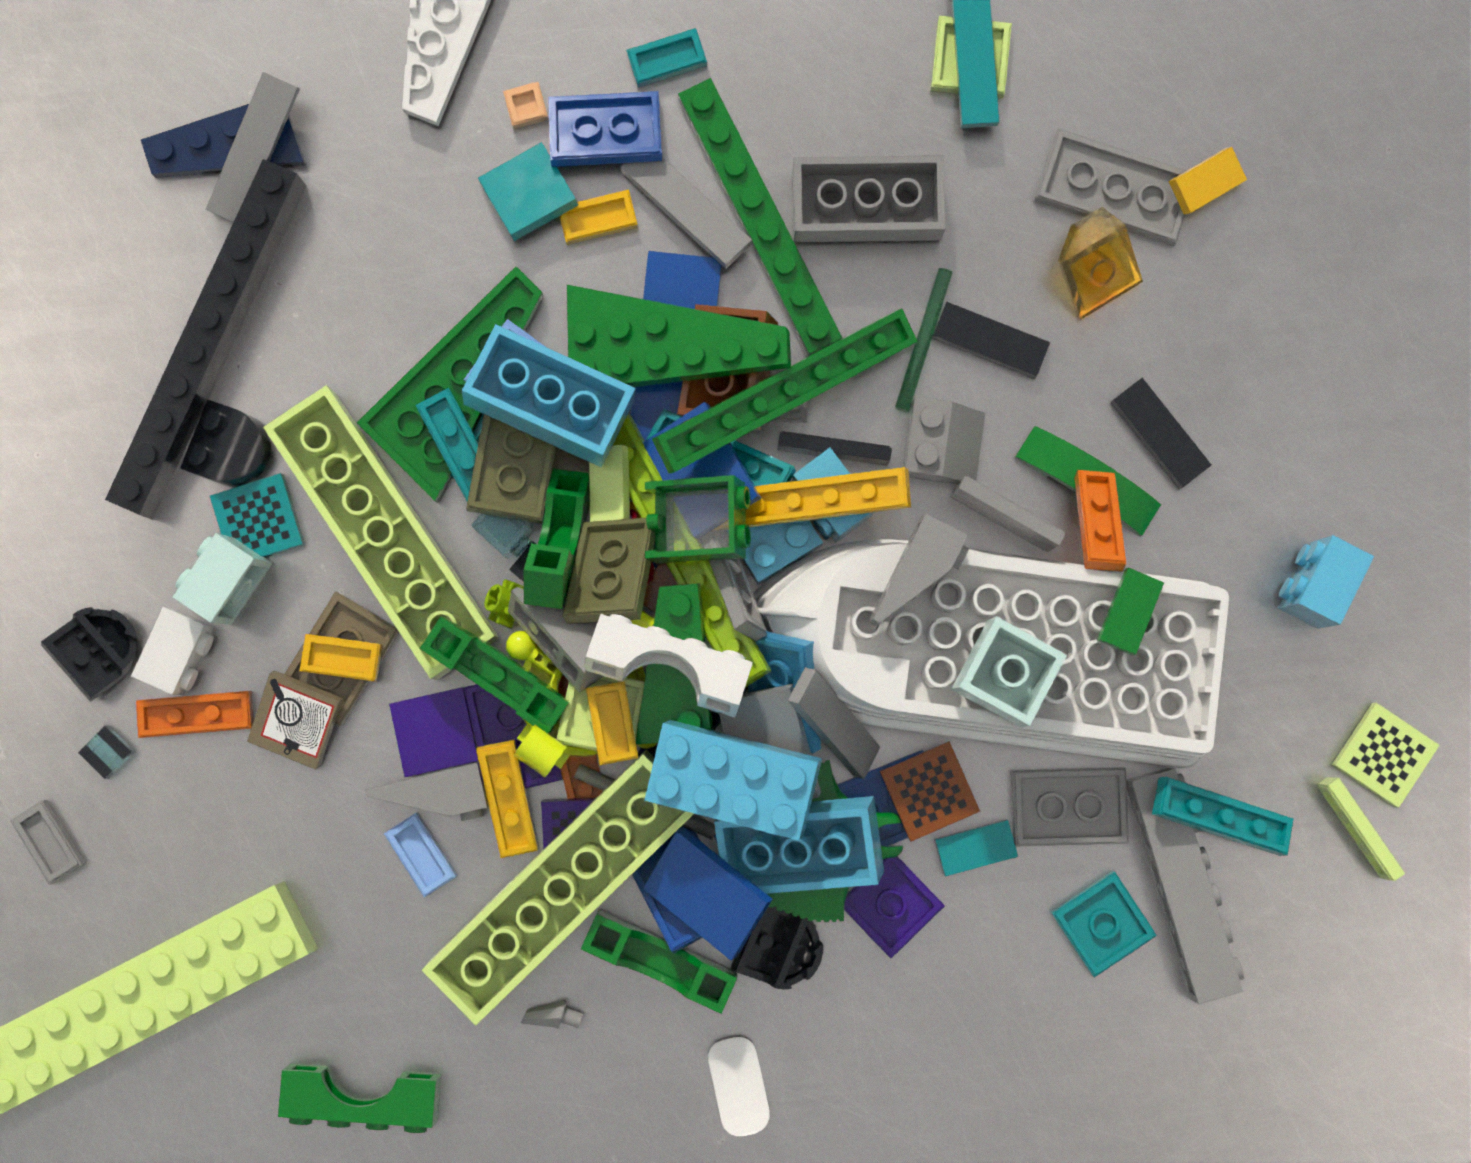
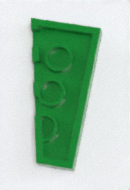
(666, 689)

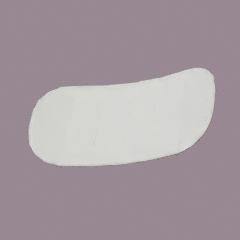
(738, 1086)

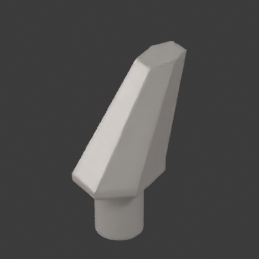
(551, 1015)

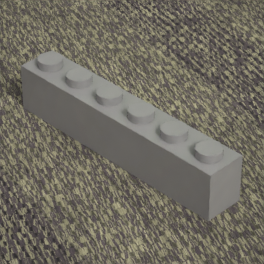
(1186, 896)

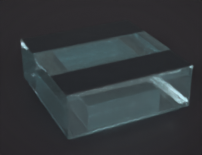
(106, 752)

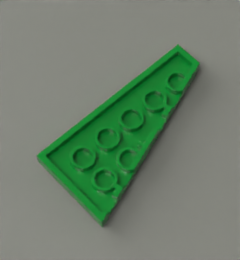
(667, 343)
(396, 420)

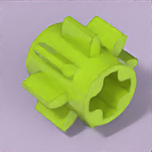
(497, 603)

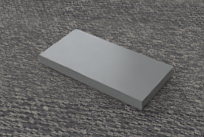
(1132, 187)

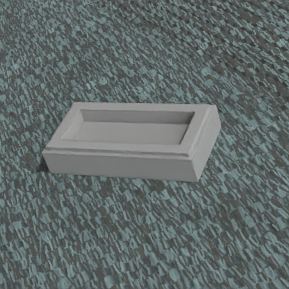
(47, 842)

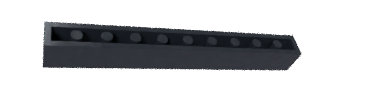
(207, 340)

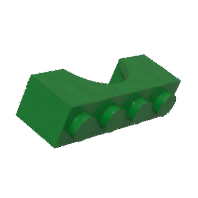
(552, 559)
(650, 955)
(311, 1095)

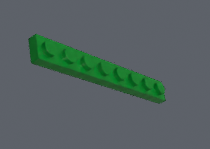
(759, 216)
(783, 391)

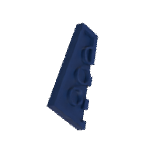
(206, 144)

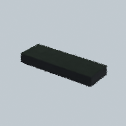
(991, 340)
(1161, 433)
(843, 449)

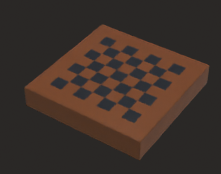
(929, 791)

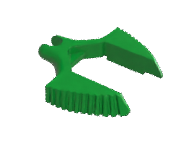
(828, 903)

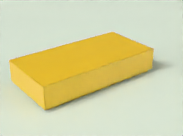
(1207, 180)
(599, 217)
(341, 657)
(612, 723)

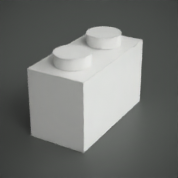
(173, 652)

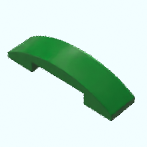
(1062, 460)
(495, 673)

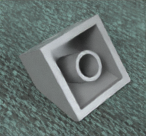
(943, 441)

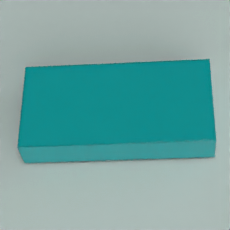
(667, 57)
(976, 847)

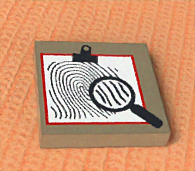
(295, 719)

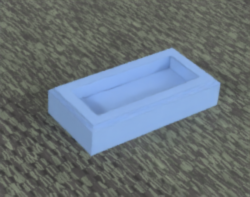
(420, 854)

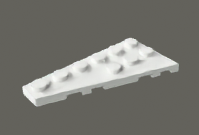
(437, 50)

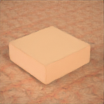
(525, 105)

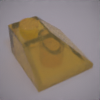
(1098, 262)

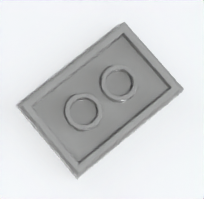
(1008, 514)
(770, 720)
(1070, 806)

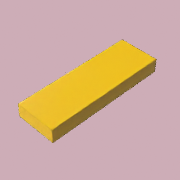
(507, 799)

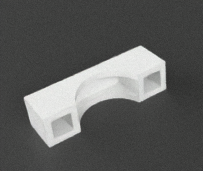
(622, 647)

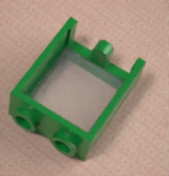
(699, 519)

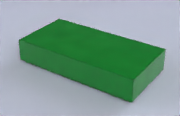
(1130, 611)

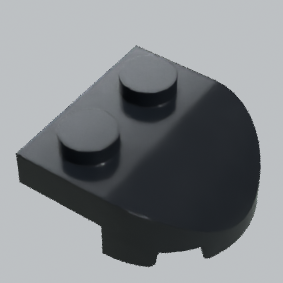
(227, 446)
(93, 649)
(780, 950)

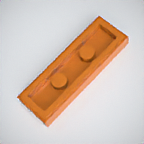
(1100, 521)
(194, 714)

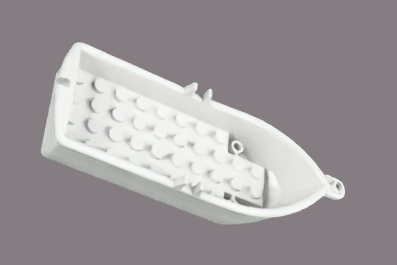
(1101, 703)

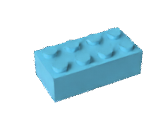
(548, 395)
(733, 779)
(835, 852)

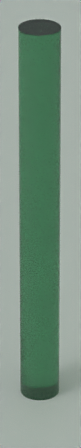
(924, 340)

